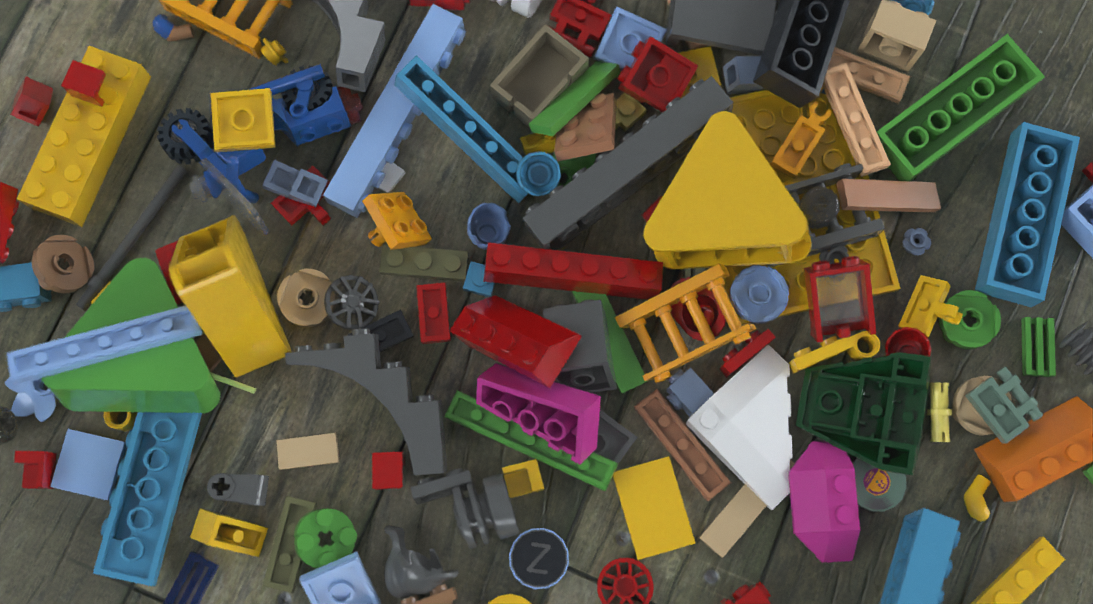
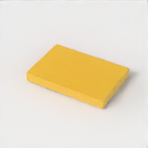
(653, 508)

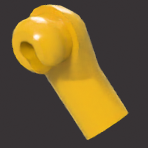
(974, 498)

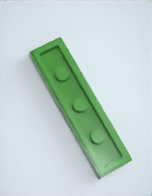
(574, 98)
(626, 365)

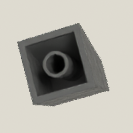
(591, 362)

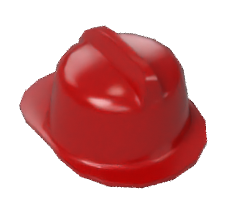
(709, 308)

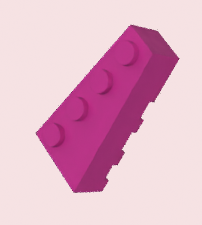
(557, 414)

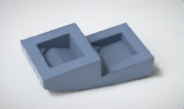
(294, 184)

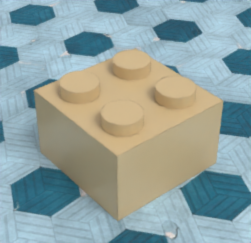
(896, 35)

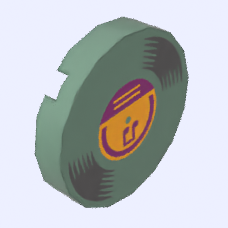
(876, 488)

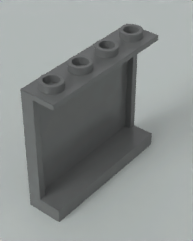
(722, 23)

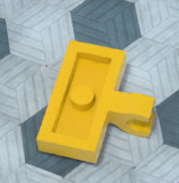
(928, 304)

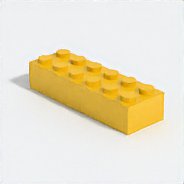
(84, 141)

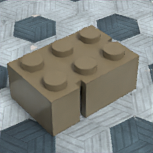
(538, 75)

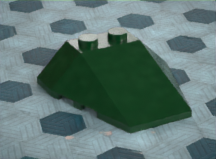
(869, 408)

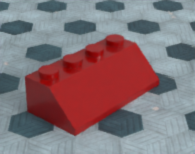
(516, 338)

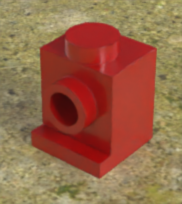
(749, 595)

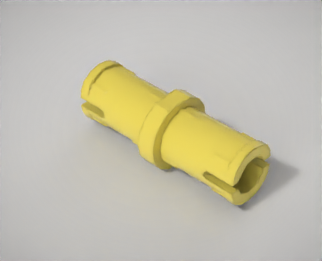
(939, 412)

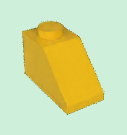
(228, 533)

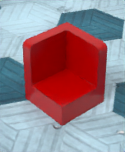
(84, 82)
(32, 101)
(38, 468)
(387, 470)

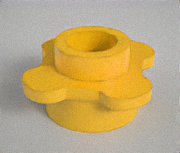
(273, 52)

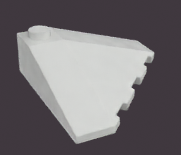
(749, 426)

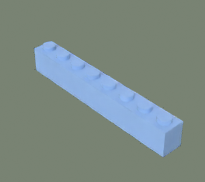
(392, 116)

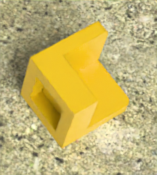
(523, 478)

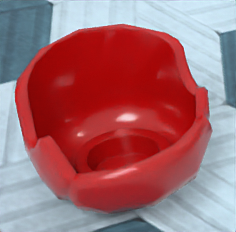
(908, 341)

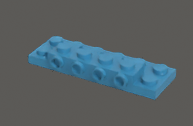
(146, 496)

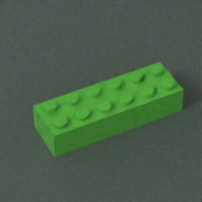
(957, 108)

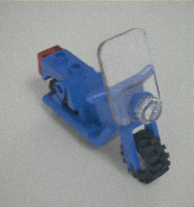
(315, 111)

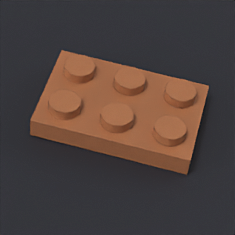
(589, 130)

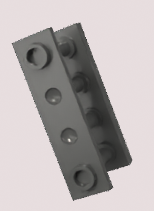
(836, 234)

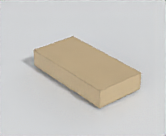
(308, 451)

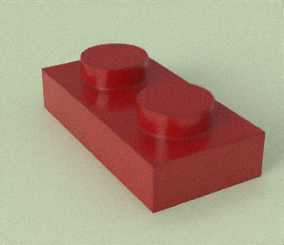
(433, 313)
(736, 358)

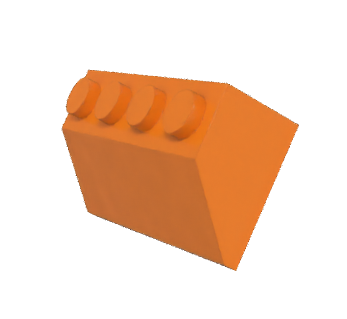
(1042, 452)

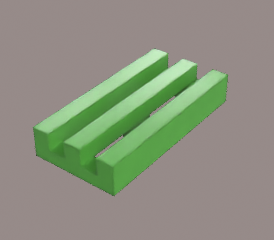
(1049, 340)

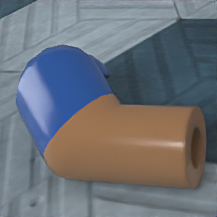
(170, 31)

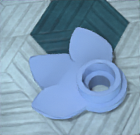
(32, 399)

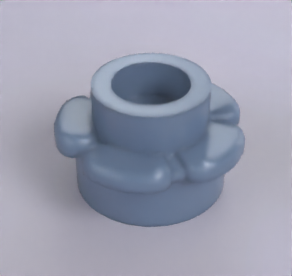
(916, 248)

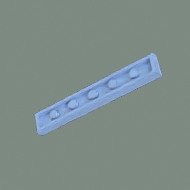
(101, 344)

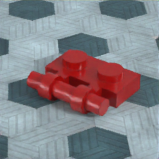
(581, 18)

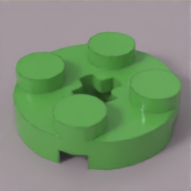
(982, 310)
(324, 520)

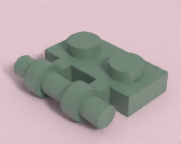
(998, 410)

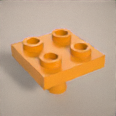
(395, 221)

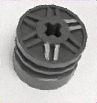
(485, 511)

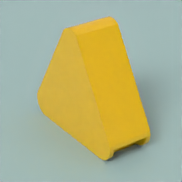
(726, 206)
(228, 296)

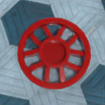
(625, 584)

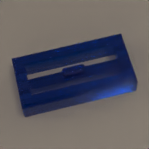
(203, 562)

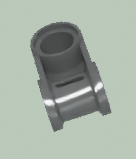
(244, 488)

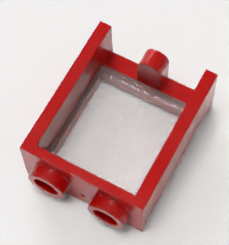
(840, 298)

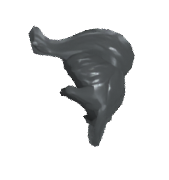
(410, 571)

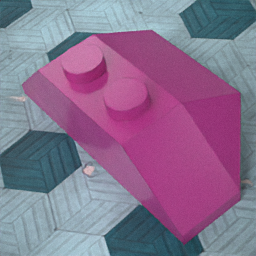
(825, 502)

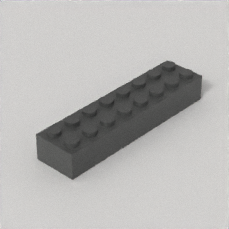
(626, 168)

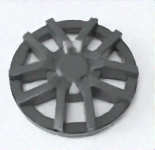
(351, 302)

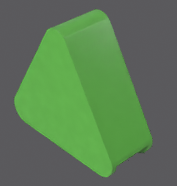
(152, 380)

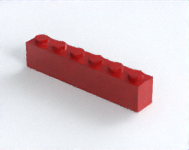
(572, 271)

